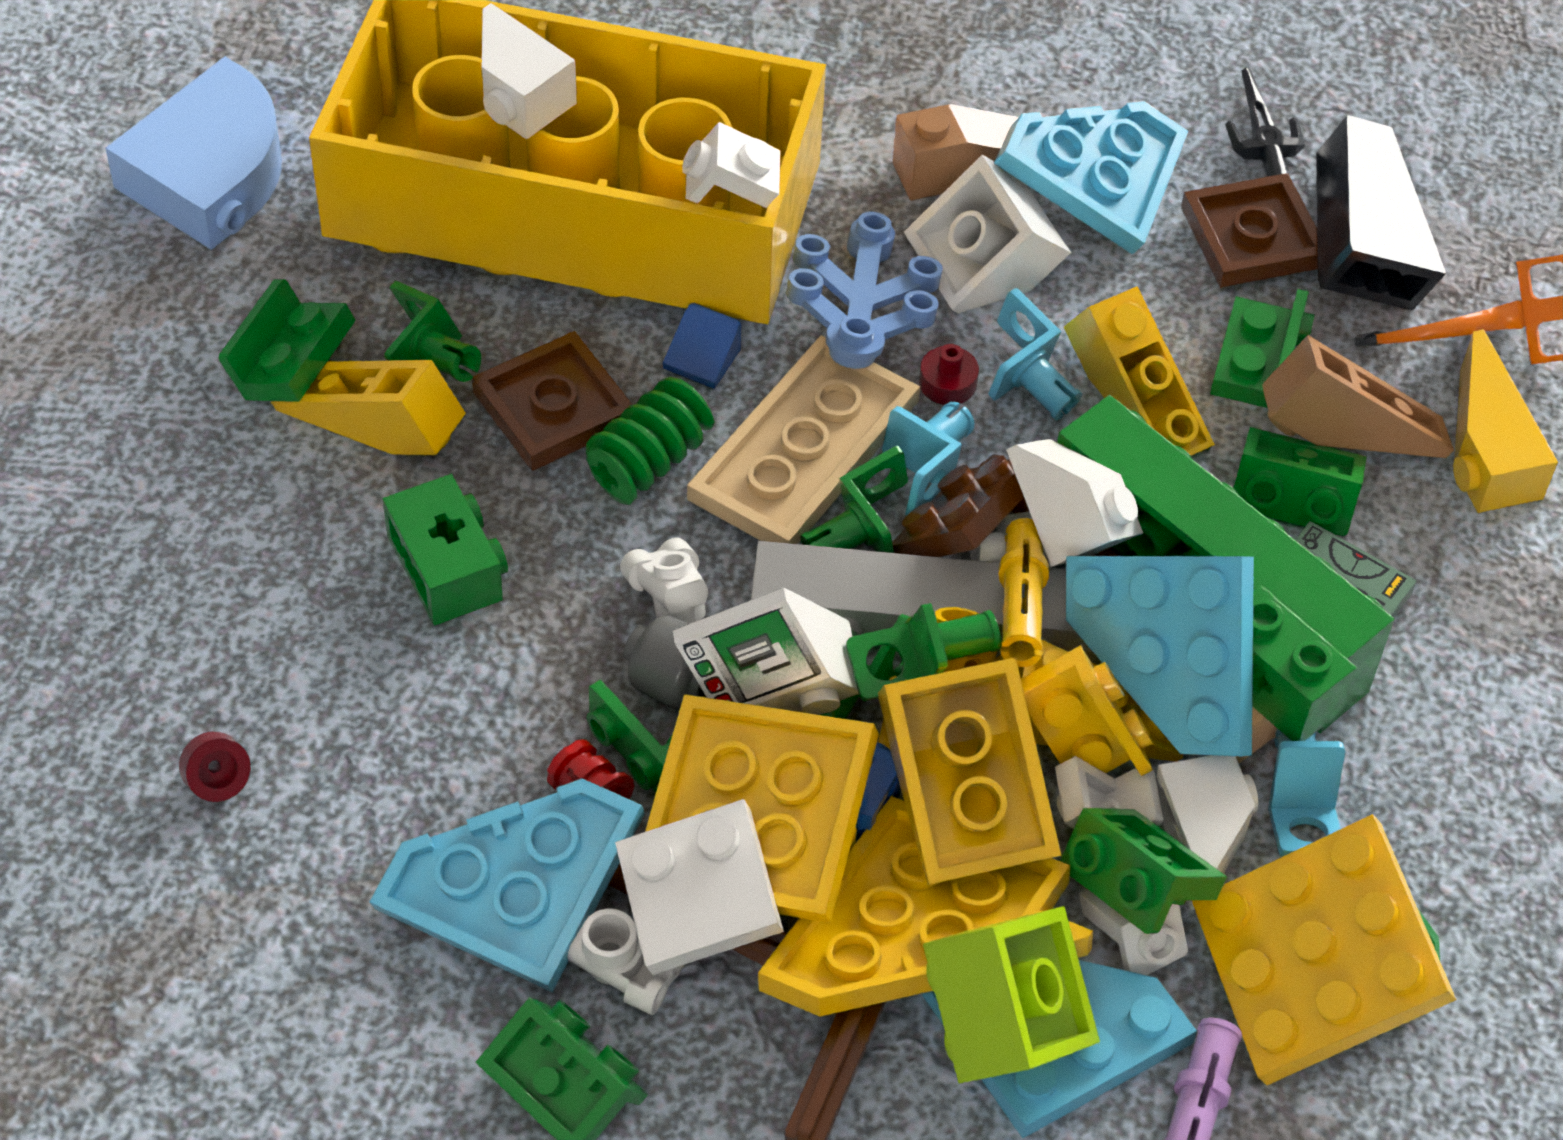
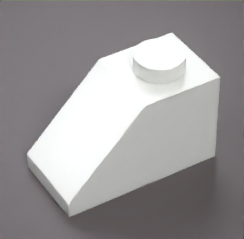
(523, 75)
(1073, 500)
(1207, 806)

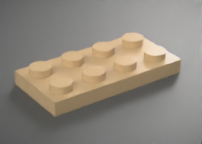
(797, 443)

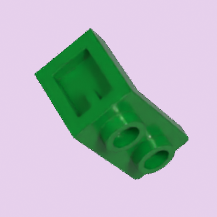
(618, 727)

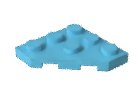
(1098, 164)
(1174, 640)
(513, 878)
(1135, 1029)

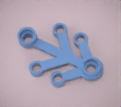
(854, 337)

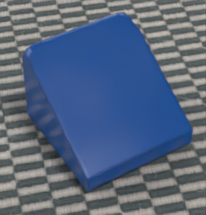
(703, 345)

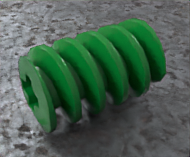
(648, 439)

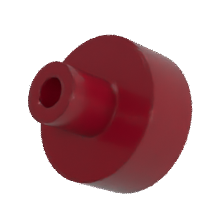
(948, 374)
(214, 766)

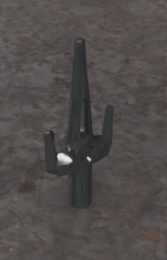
(1266, 141)

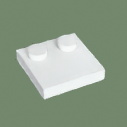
(698, 887)

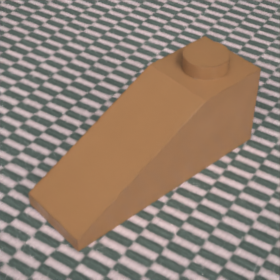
(942, 143)
(1348, 407)

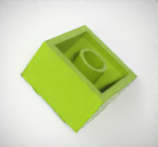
(1010, 995)

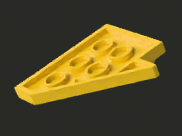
(889, 911)

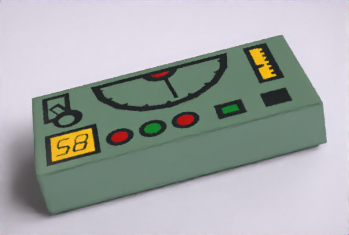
(1359, 568)

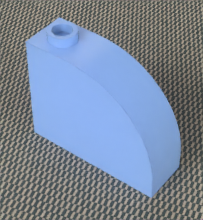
(203, 154)

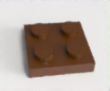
(1252, 229)
(550, 399)
(962, 512)

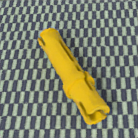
(1023, 631)

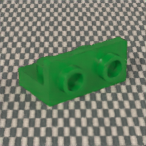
(283, 344)
(1256, 345)
(1300, 480)
(1137, 866)
(559, 1072)

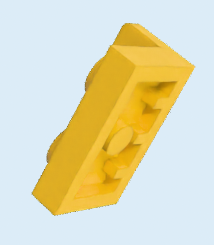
(1080, 715)

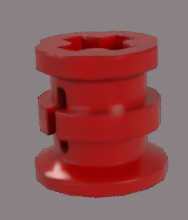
(582, 762)

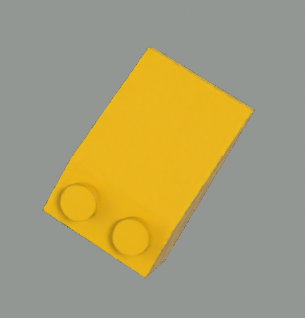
(969, 770)

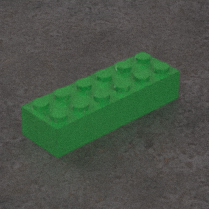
(1197, 515)

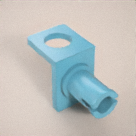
(1031, 364)
(928, 446)
(1304, 788)

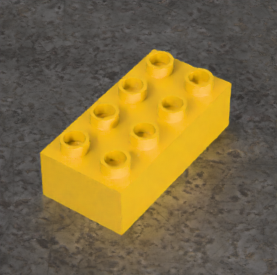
(593, 195)

